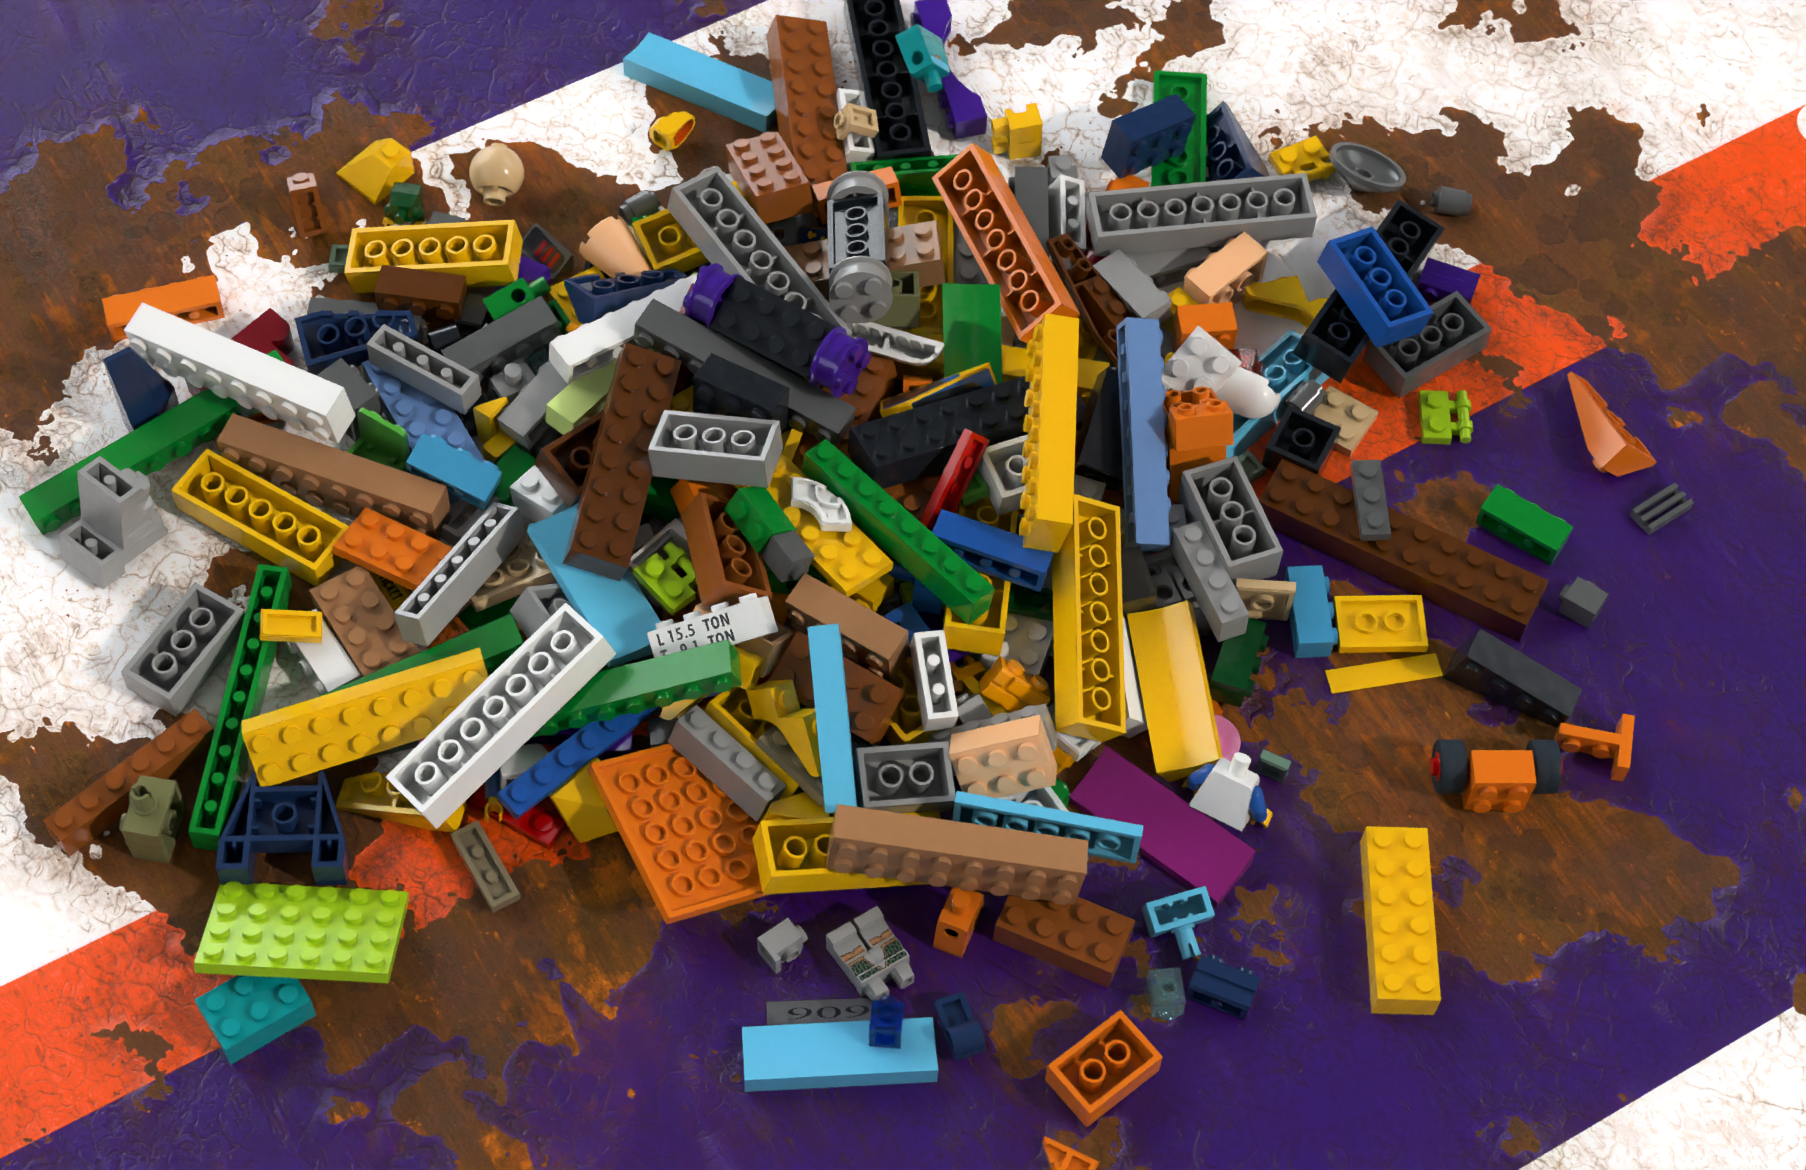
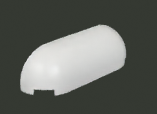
(897, 344)
(1249, 394)

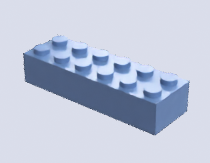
(419, 413)

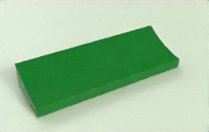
(971, 327)

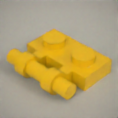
(1302, 156)

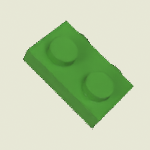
(381, 441)

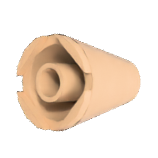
(614, 248)

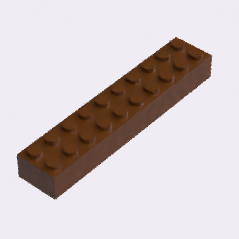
(1413, 558)

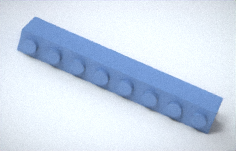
(1143, 434)

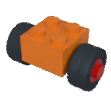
(1496, 777)

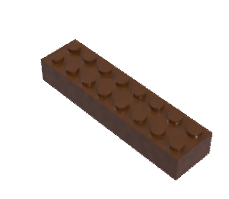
(620, 463)

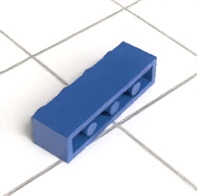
(993, 550)

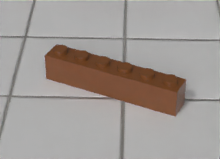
(108, 797)

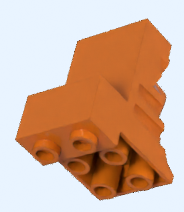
(1195, 432)

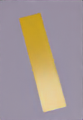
(1383, 673)

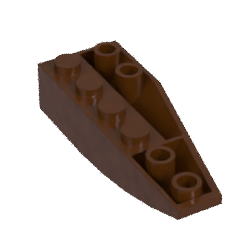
(1090, 293)

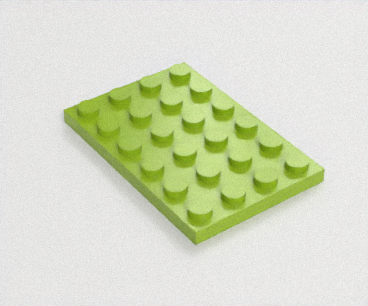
(302, 932)

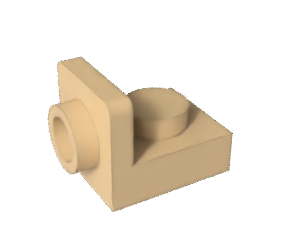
(856, 120)

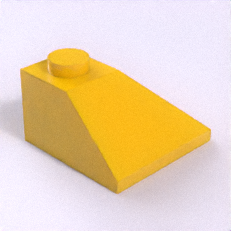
(378, 168)
(583, 806)

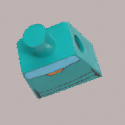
(924, 56)

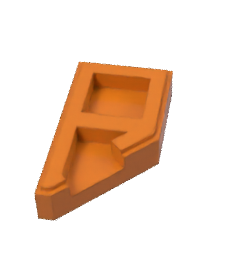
(1065, 1158)

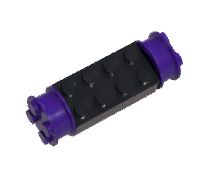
(777, 330)

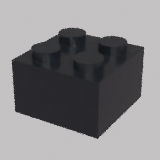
(1302, 441)

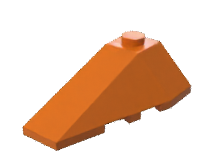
(1604, 433)

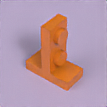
(1601, 743)

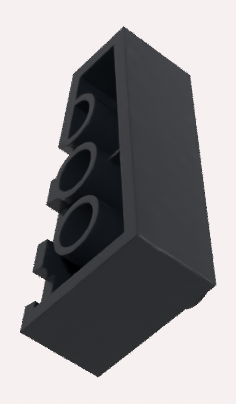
(1512, 679)

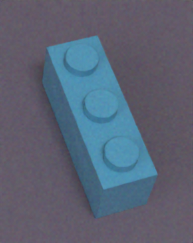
(456, 469)
(1311, 612)

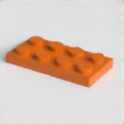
(390, 549)

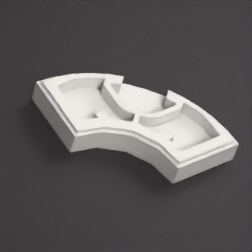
(820, 502)

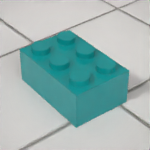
(253, 1012)

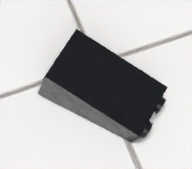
(1099, 440)

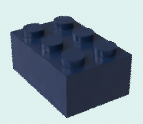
(1148, 136)

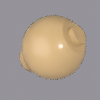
(496, 173)

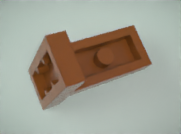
(306, 204)

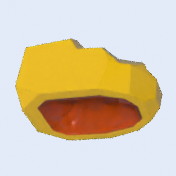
(672, 130)

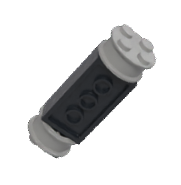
(859, 247)

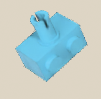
(1179, 915)

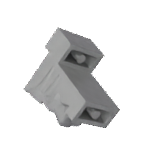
(114, 522)

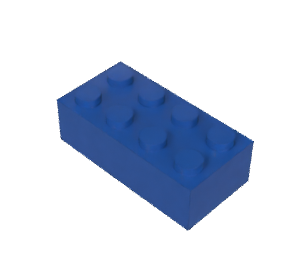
(1374, 287)

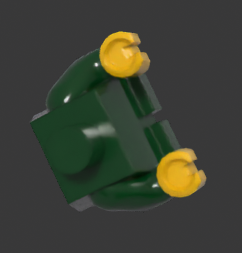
(404, 205)

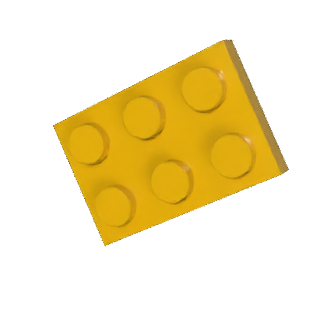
(1380, 623)

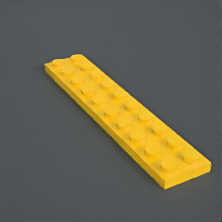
(843, 558)

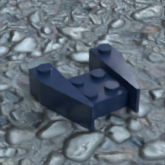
(283, 822)

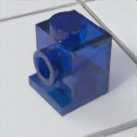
(886, 1023)

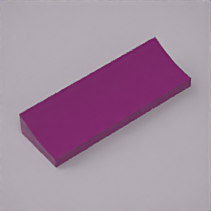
(1173, 832)

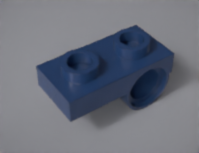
(959, 1026)

